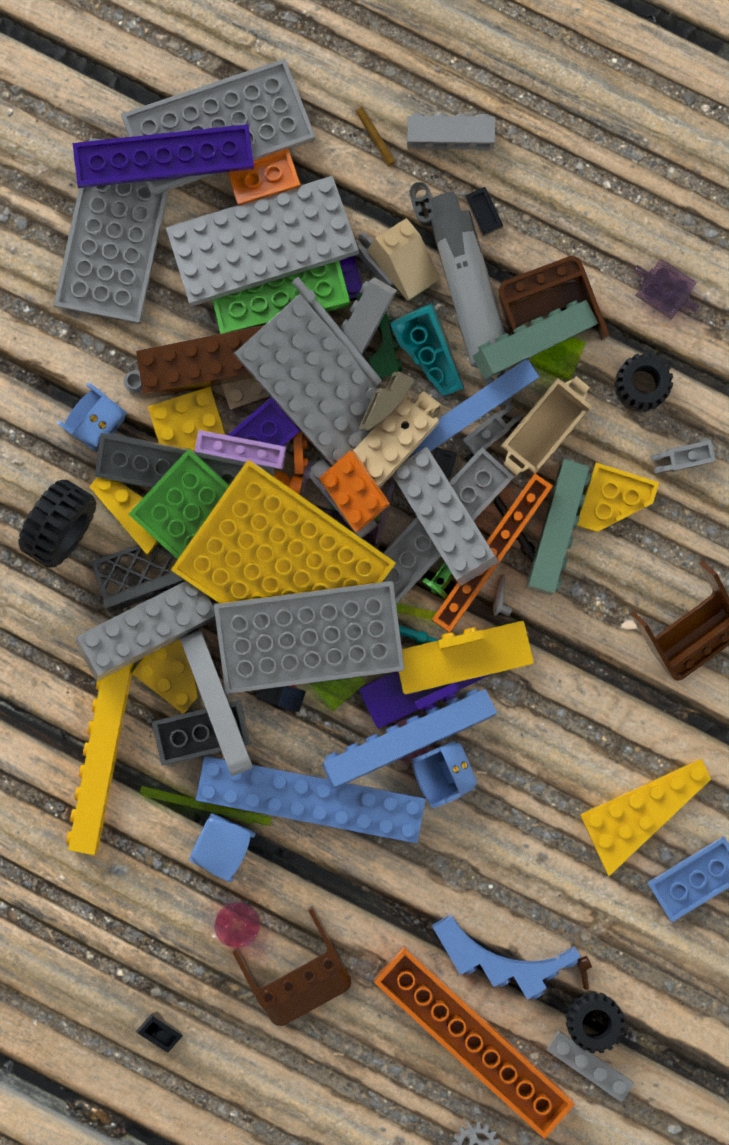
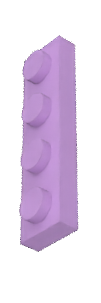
(240, 449)

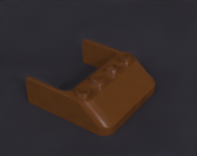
(546, 290)
(695, 635)
(303, 987)

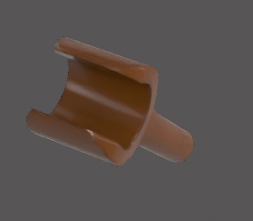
(584, 964)

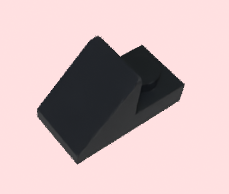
(284, 696)
(159, 1032)

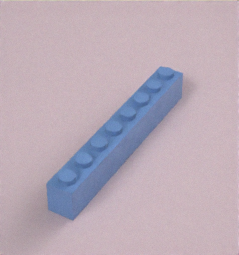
(409, 738)

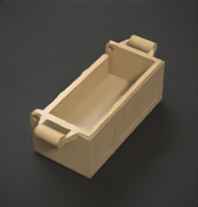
(545, 427)

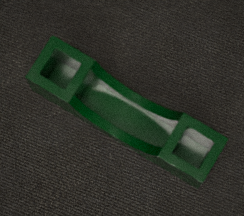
(384, 360)

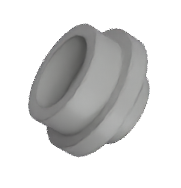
(132, 381)

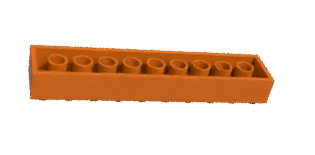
(474, 1041)

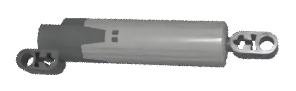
(463, 269)

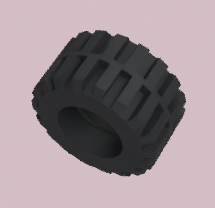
(652, 366)
(608, 1036)

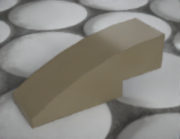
(386, 400)

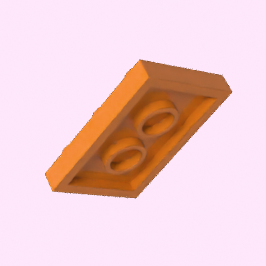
(269, 177)
(354, 491)

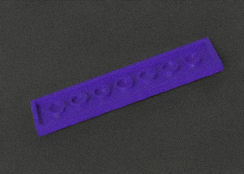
(163, 156)

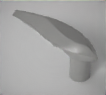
(498, 606)

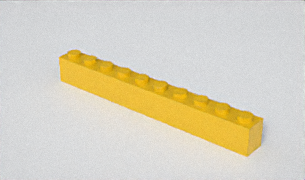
(99, 762)

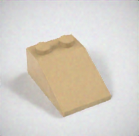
(404, 259)

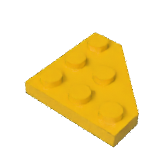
(614, 496)
(169, 676)

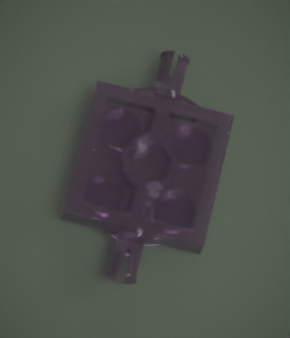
(666, 289)

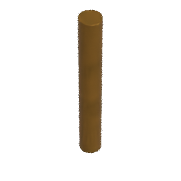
(375, 136)

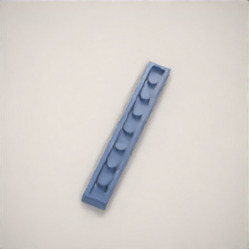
(480, 404)

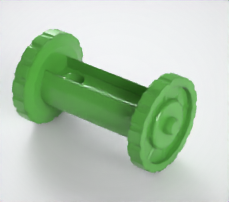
(444, 573)

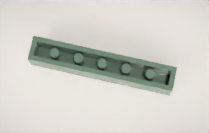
(534, 339)
(557, 527)

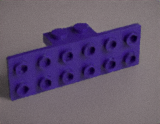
(389, 703)

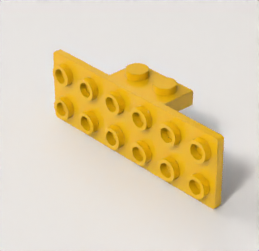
(465, 656)

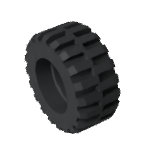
(57, 523)

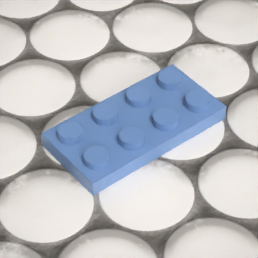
(693, 880)

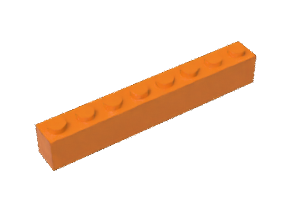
(500, 543)

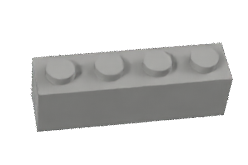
(450, 131)
(368, 313)

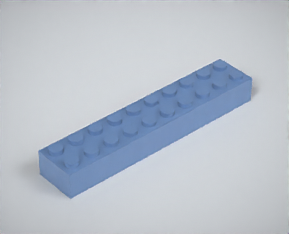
(312, 800)

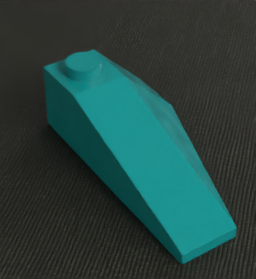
(425, 341)

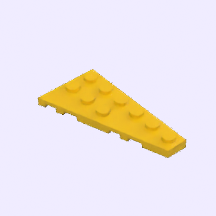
(632, 818)

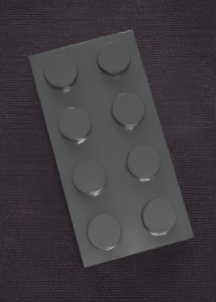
(193, 734)

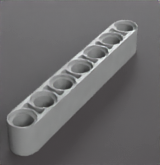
(216, 703)

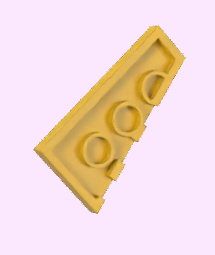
(120, 502)

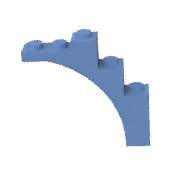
(528, 974)

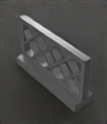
(143, 590)

